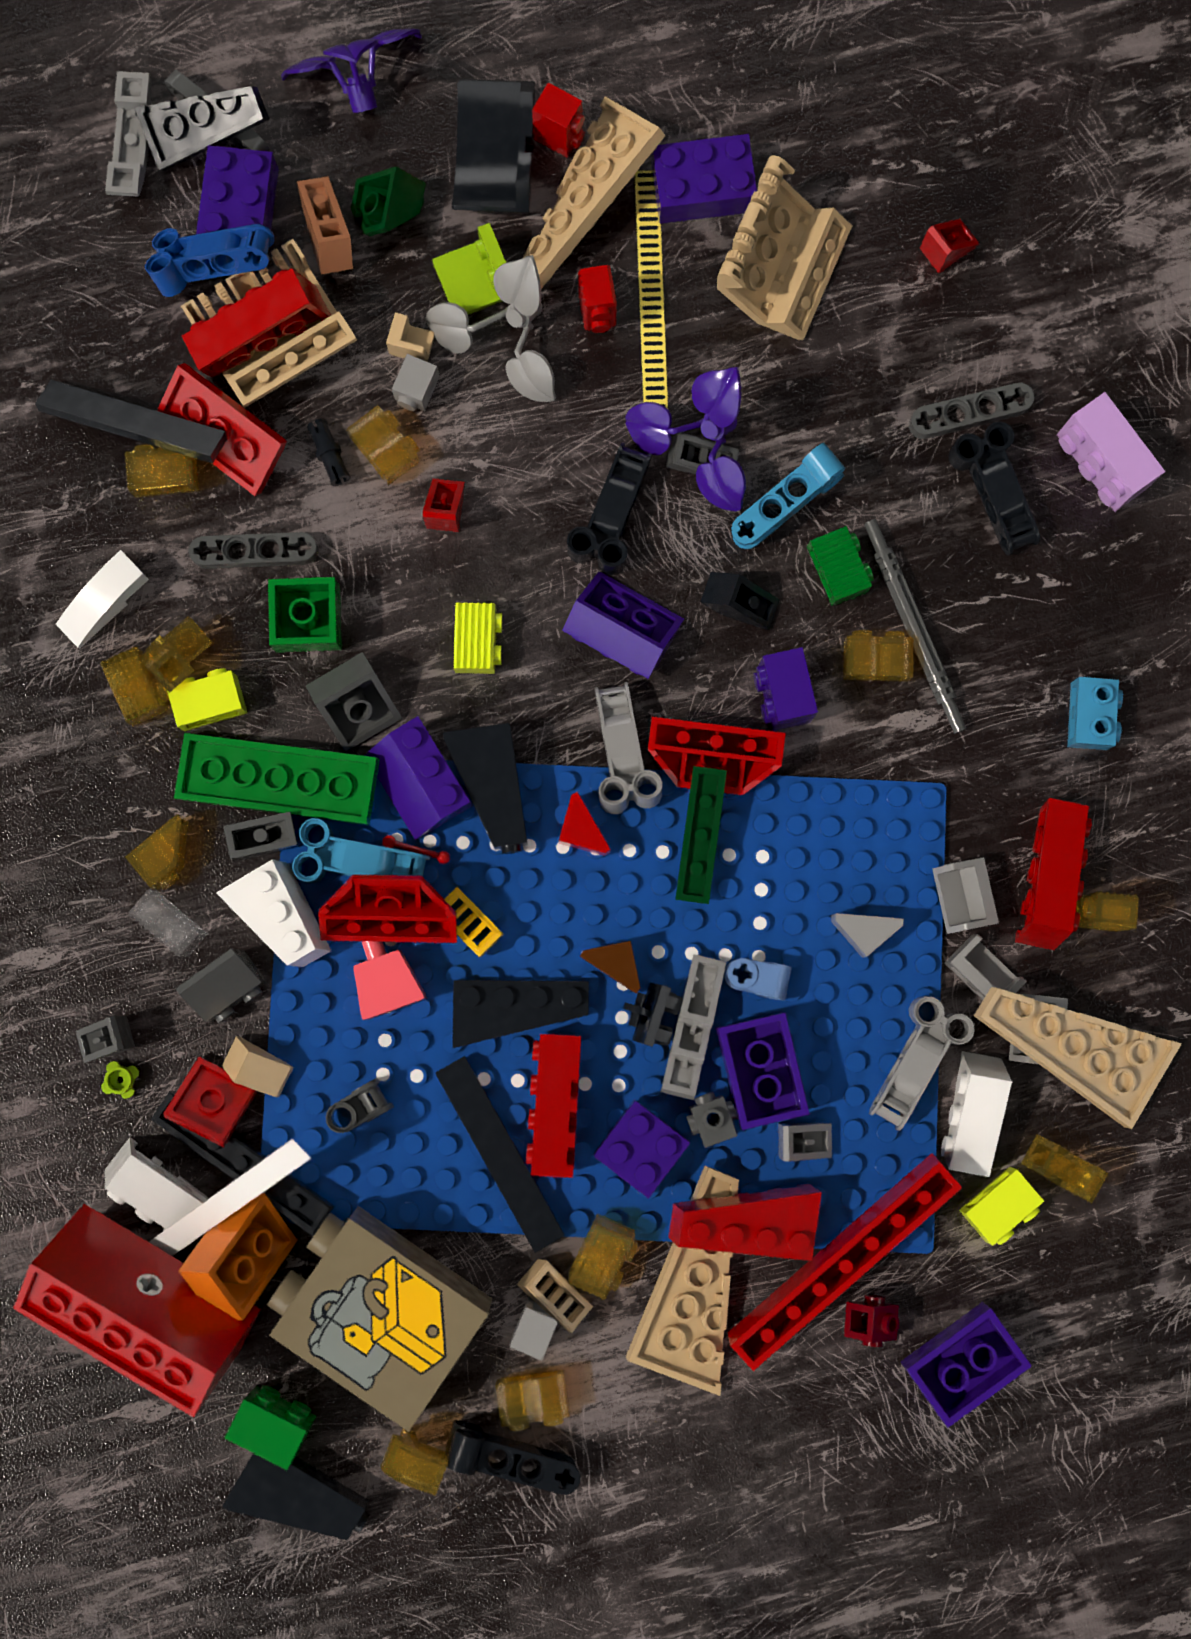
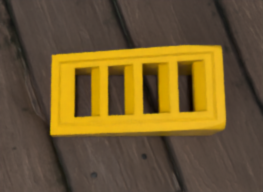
(489, 940)

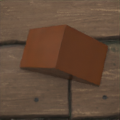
(616, 962)

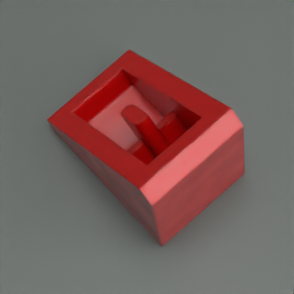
(947, 243)
(444, 505)
(581, 830)

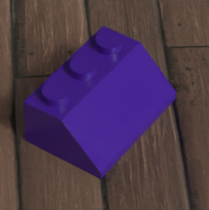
(622, 624)
(418, 779)

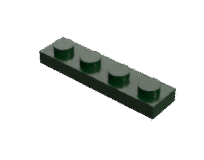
(701, 835)

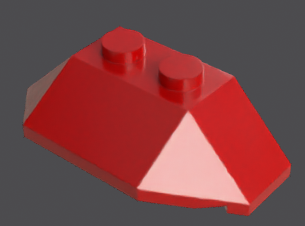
(743, 752)
(387, 911)

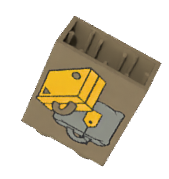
(378, 1315)

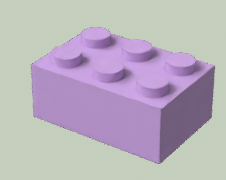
(1109, 452)

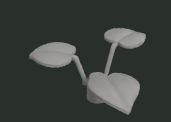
(519, 286)

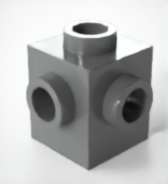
(714, 1132)

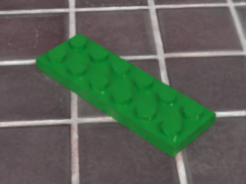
(277, 778)

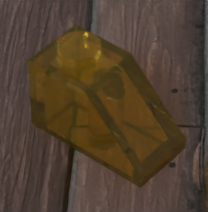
(162, 854)

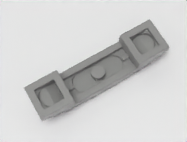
(130, 147)

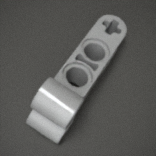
(623, 753)
(918, 1061)

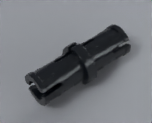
(328, 452)

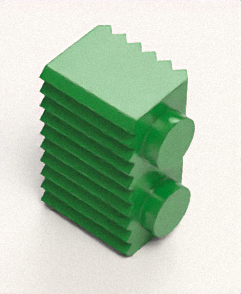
(840, 566)

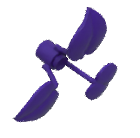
(358, 87)
(719, 397)

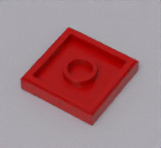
(209, 1102)

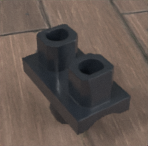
(648, 1014)

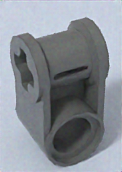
(360, 1106)

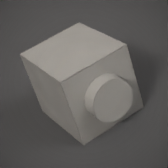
(415, 383)

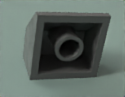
(353, 702)
(222, 986)

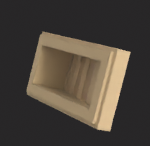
(532, 1278)

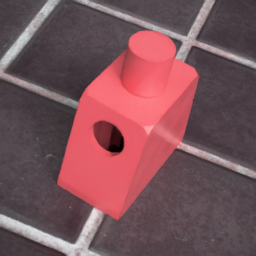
(385, 981)

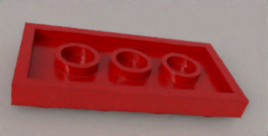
(250, 445)

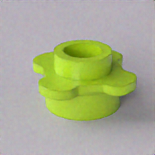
(111, 1082)

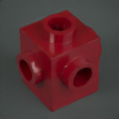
(871, 1320)

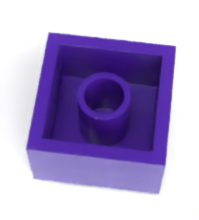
(785, 689)
(641, 1148)

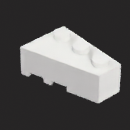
(277, 912)
(976, 1114)
(149, 1187)

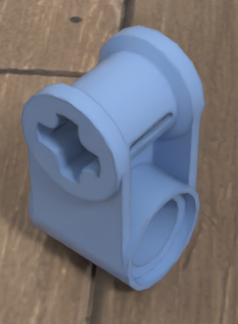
(763, 979)

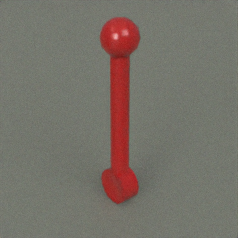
(390, 842)

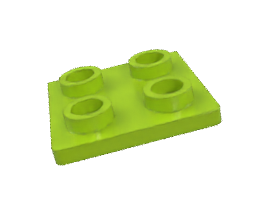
(470, 270)

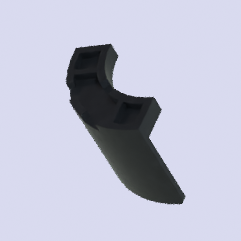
(492, 145)

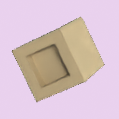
(407, 339)

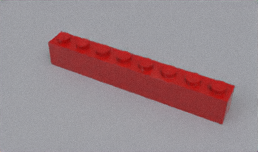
(843, 1261)

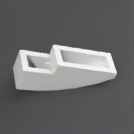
(101, 599)

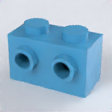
(1094, 713)

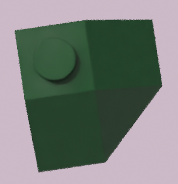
(387, 200)

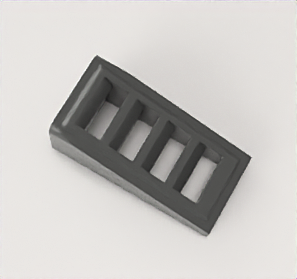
(692, 442)

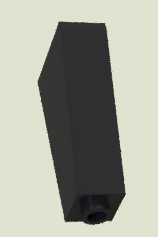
(491, 777)
(297, 1498)

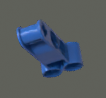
(206, 255)

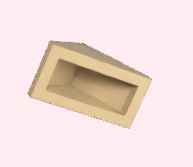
(256, 1068)

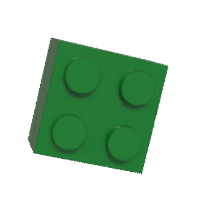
(304, 614)
(271, 1426)

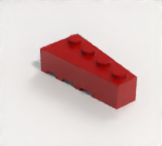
(255, 322)
(1055, 874)
(555, 1106)
(760, 1223)

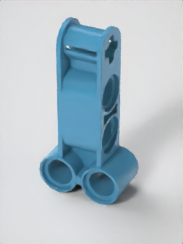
(818, 473)
(352, 857)

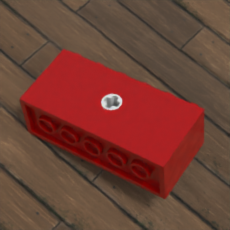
(131, 1310)

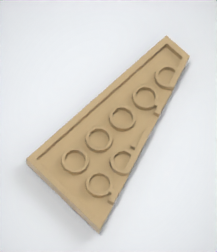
(595, 177)
(1093, 1056)
(689, 1306)

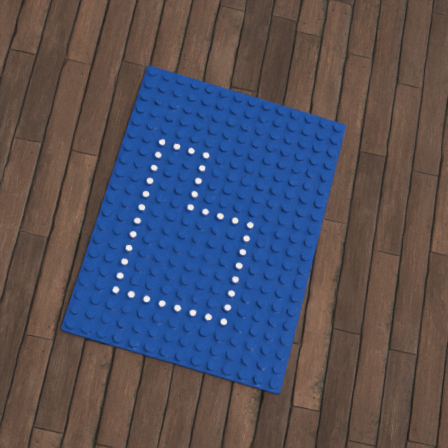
(780, 871)

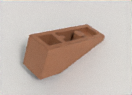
(325, 225)

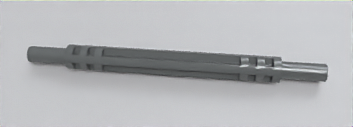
(915, 626)

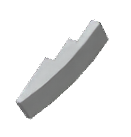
(693, 1027)

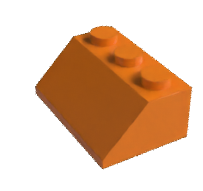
(239, 1257)

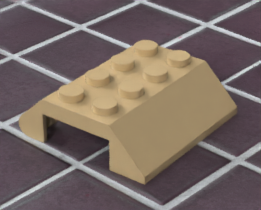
(782, 254)
(294, 353)

